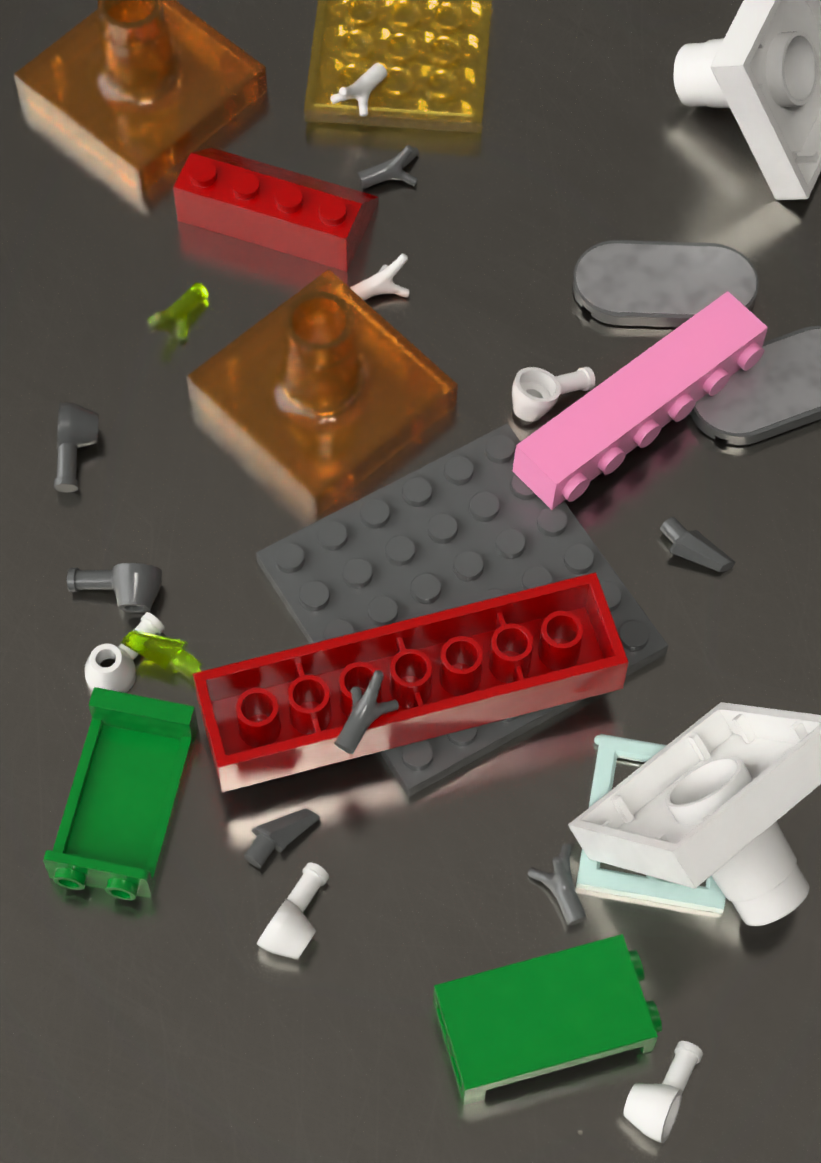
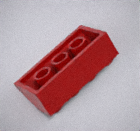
(273, 207)

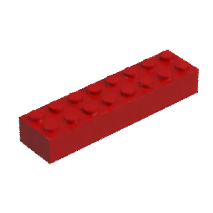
(442, 668)

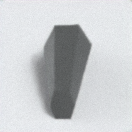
(695, 546)
(278, 834)

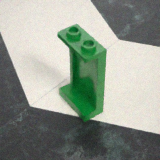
(123, 795)
(545, 1015)

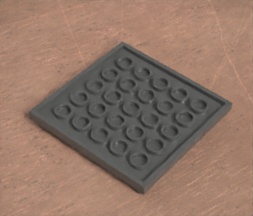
(439, 543)

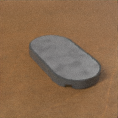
(659, 280)
(769, 397)

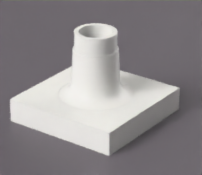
(771, 83)
(714, 809)

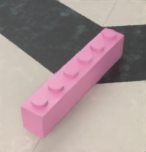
(639, 401)

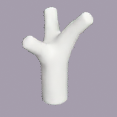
(362, 88)
(382, 281)

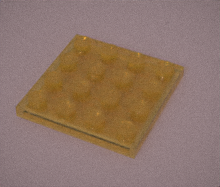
(431, 57)

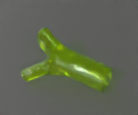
(181, 309)

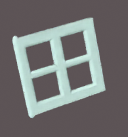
(629, 885)

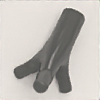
(390, 169)
(364, 712)
(562, 886)

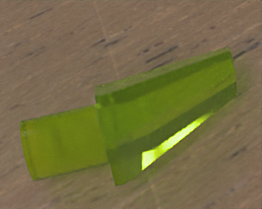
(163, 651)

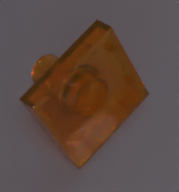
(141, 85)
(322, 391)

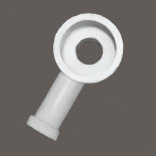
(538, 390)
(122, 673)
(289, 928)
(656, 1106)

